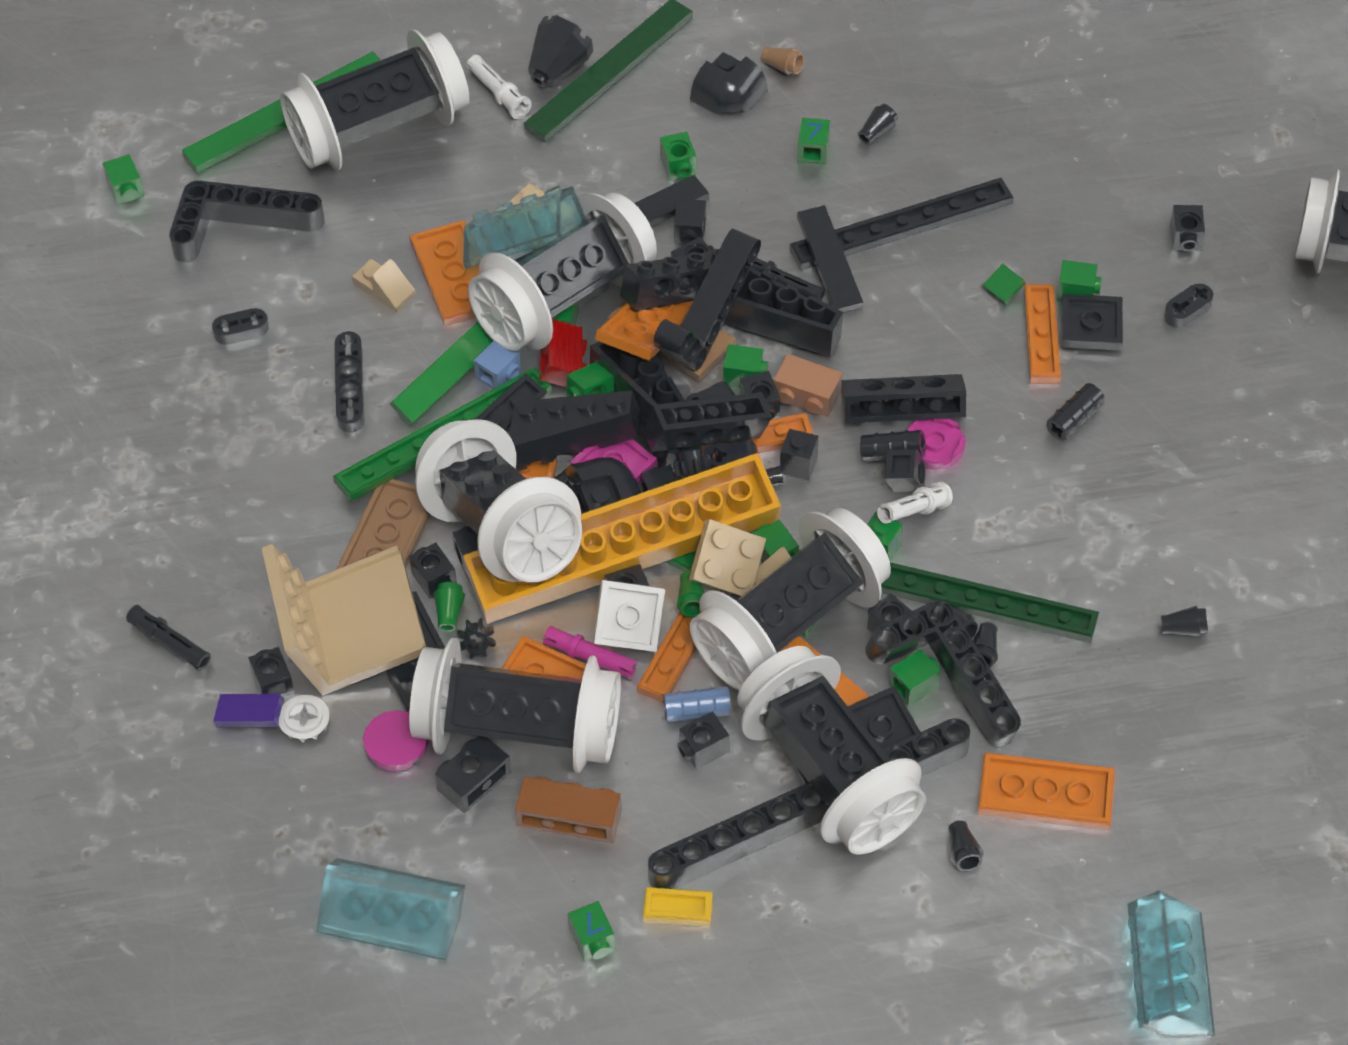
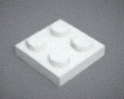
(628, 615)

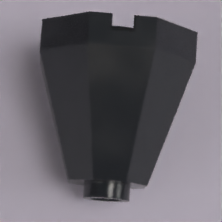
(557, 50)

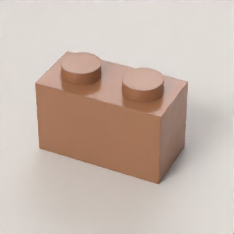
(808, 385)

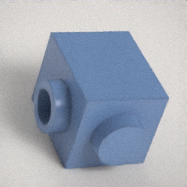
(497, 365)

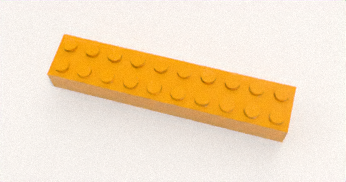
(639, 531)

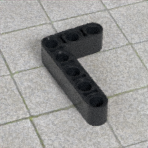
(242, 205)
(695, 337)
(953, 662)

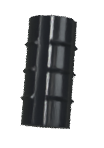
(1075, 412)
(875, 446)

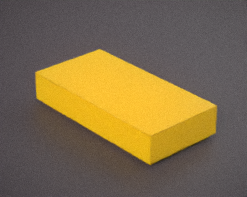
(677, 907)

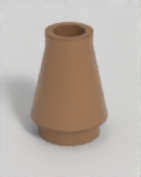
(784, 59)

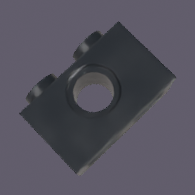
(469, 788)

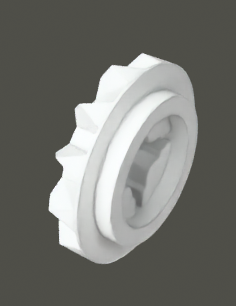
(294, 709)

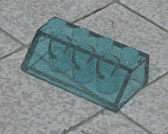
(522, 225)
(390, 908)
(1170, 967)

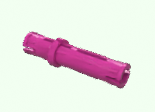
(580, 648)

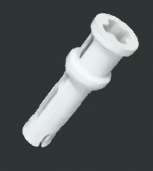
(505, 93)
(922, 501)

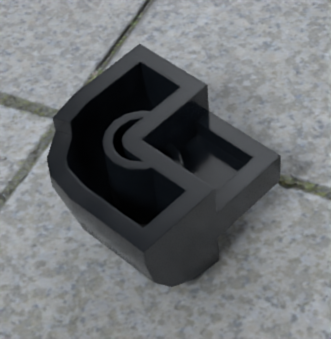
(728, 85)
(601, 482)

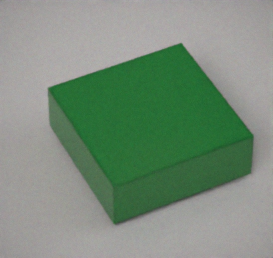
(1004, 284)

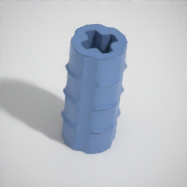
(696, 704)

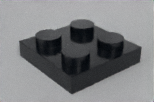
(1092, 322)

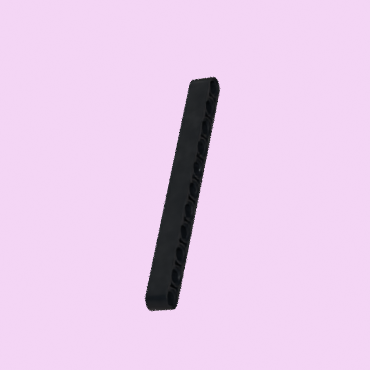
(792, 806)

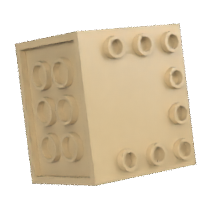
(345, 620)

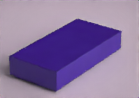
(248, 710)

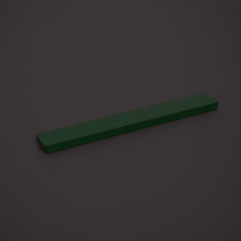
(608, 70)
(992, 602)

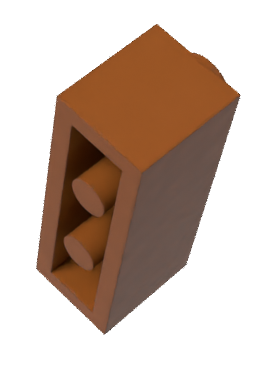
(568, 809)

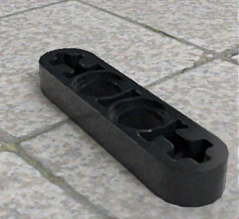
(349, 381)

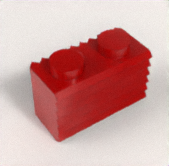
(562, 354)

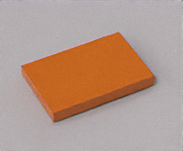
(538, 658)

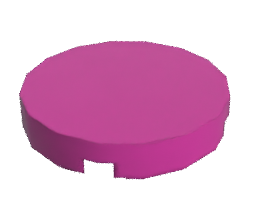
(943, 442)
(390, 743)

